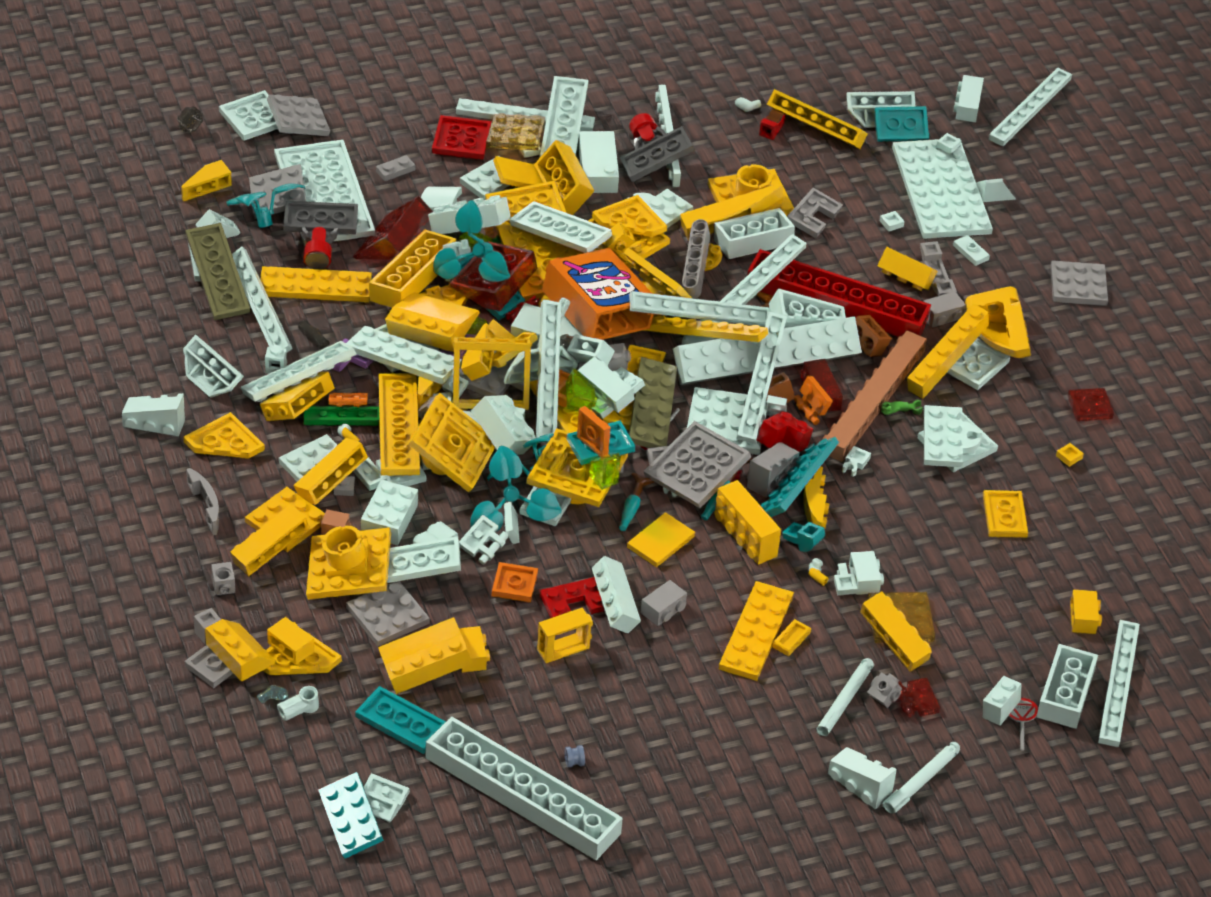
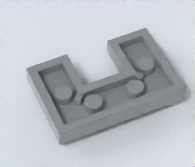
(803, 213)

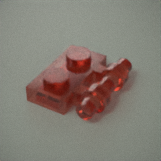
(922, 696)

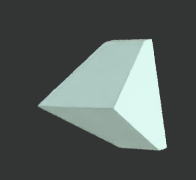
(994, 190)

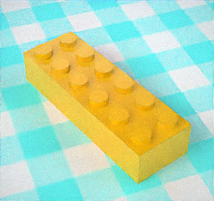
(408, 270)

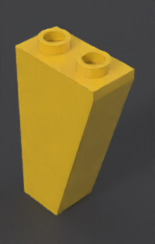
(297, 398)

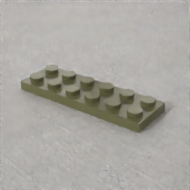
(217, 271)
(653, 404)

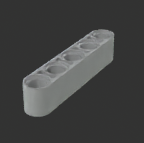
(696, 258)

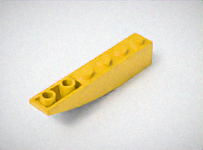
(732, 208)

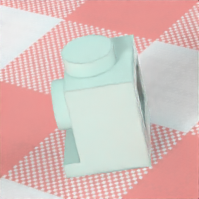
(275, 355)

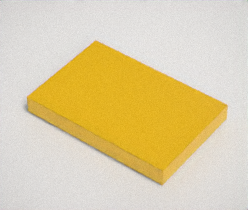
(516, 172)
(1005, 513)
(661, 539)

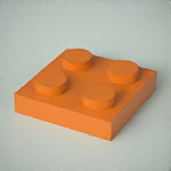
(593, 431)
(514, 582)

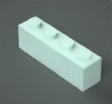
(616, 594)

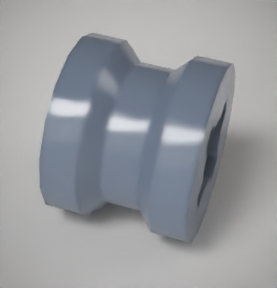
(574, 756)

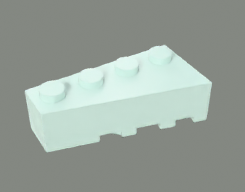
(803, 309)

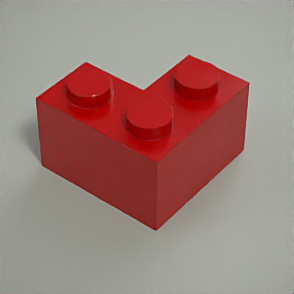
(785, 429)

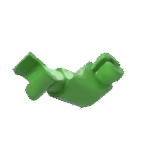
(889, 408)

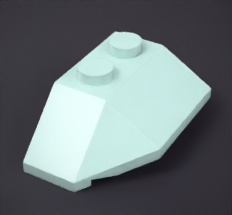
(862, 104)
(209, 368)
(516, 370)

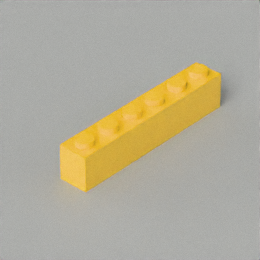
(817, 119)
(948, 351)

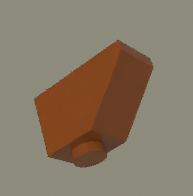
(781, 387)

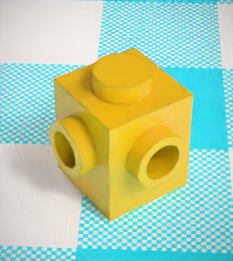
(621, 238)

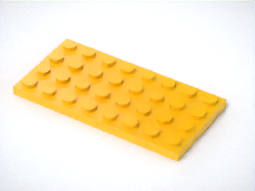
(543, 248)

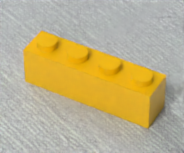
(331, 471)
(269, 540)
(896, 631)

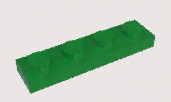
(342, 415)

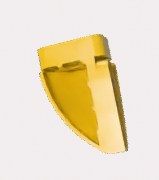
(1006, 321)

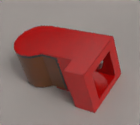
(772, 122)

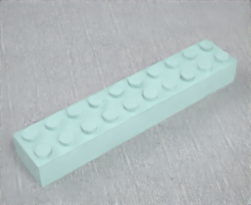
(798, 344)
(524, 788)

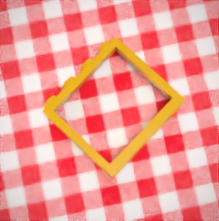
(492, 344)

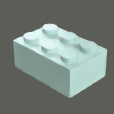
(503, 423)
(390, 507)

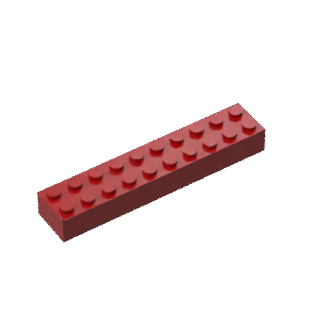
(889, 309)

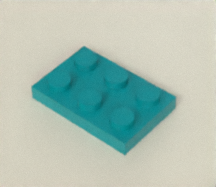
(901, 123)
(619, 442)

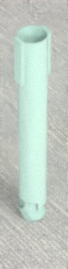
(845, 697)
(902, 796)

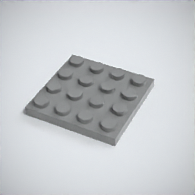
(697, 464)

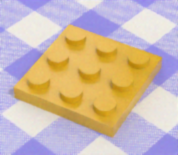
(281, 500)

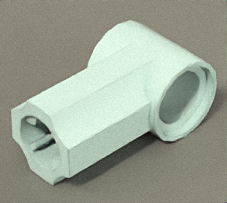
(305, 701)

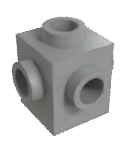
(885, 689)

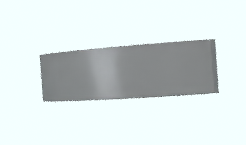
(932, 257)
(200, 485)

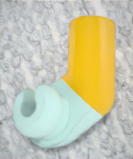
(345, 432)
(815, 571)

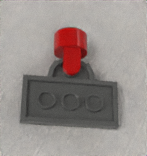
(653, 147)
(319, 227)

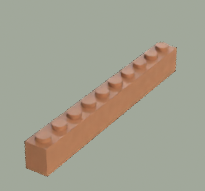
(876, 391)

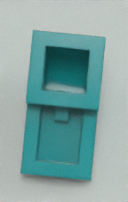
(804, 536)

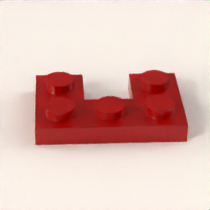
(558, 597)

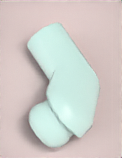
(747, 105)

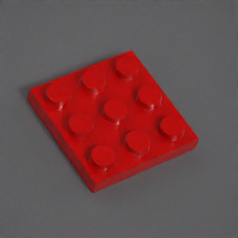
(461, 137)

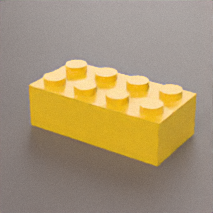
(563, 167)
(747, 522)

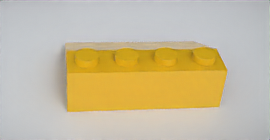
(430, 321)
(425, 655)

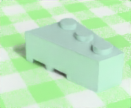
(155, 415)
(863, 777)

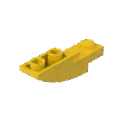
(814, 500)

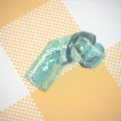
(274, 692)

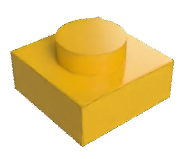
(1069, 454)

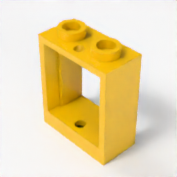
(556, 649)

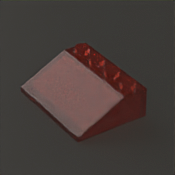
(395, 231)
(495, 295)

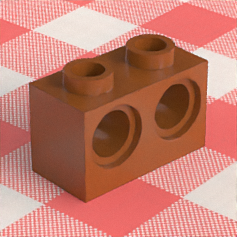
(872, 336)

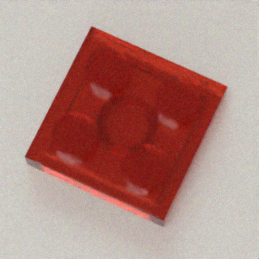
(1090, 404)

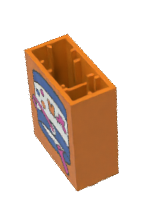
(598, 293)

